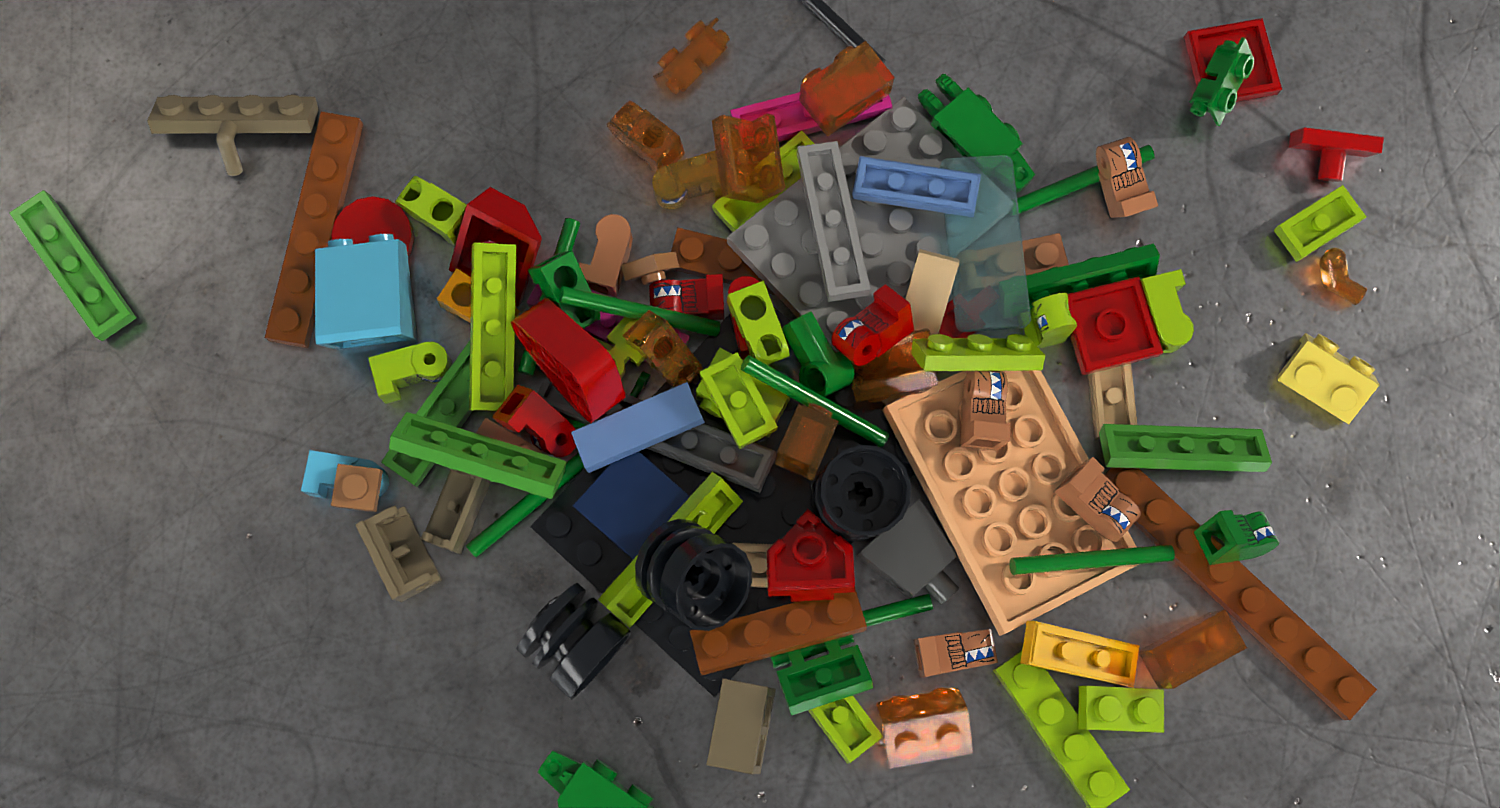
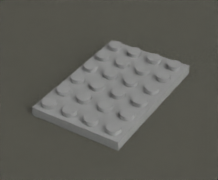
(781, 240)

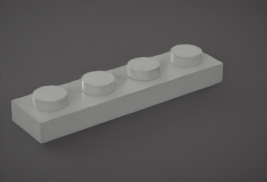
(833, 221)

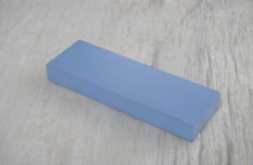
(916, 186)
(637, 427)

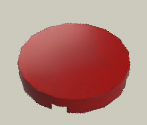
(373, 217)

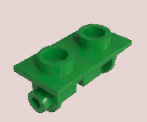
(1230, 65)

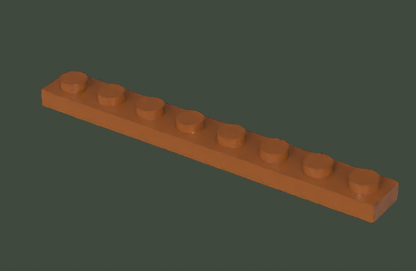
(1246, 598)

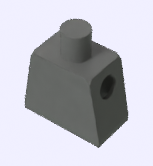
(913, 555)

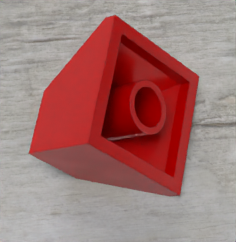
(498, 220)

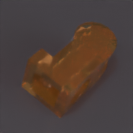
(646, 136)
(663, 349)

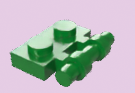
(823, 678)

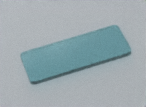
(991, 272)

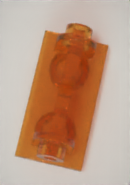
(680, 65)

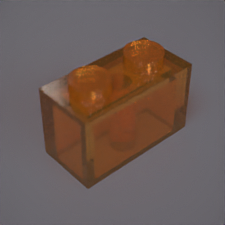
(845, 87)
(806, 440)
(1192, 649)

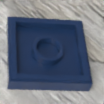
(631, 502)

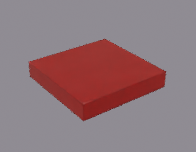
(1264, 76)
(1112, 326)

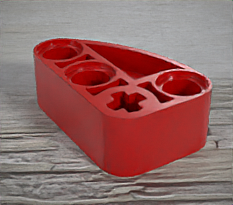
(570, 359)

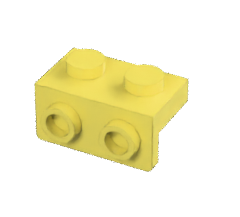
(1329, 378)

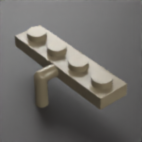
(232, 116)

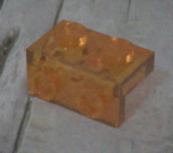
(748, 158)
(893, 373)
(925, 727)

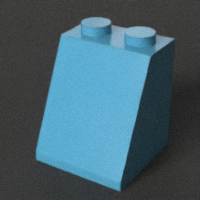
(363, 293)

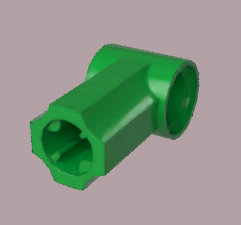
(821, 366)

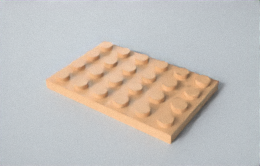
(1004, 499)

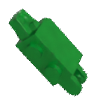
(974, 128)
(589, 784)

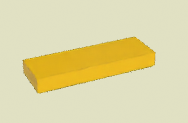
(1079, 654)

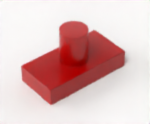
(1334, 148)

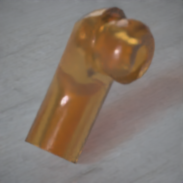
(1336, 276)

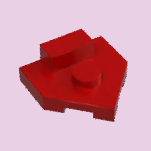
(810, 562)

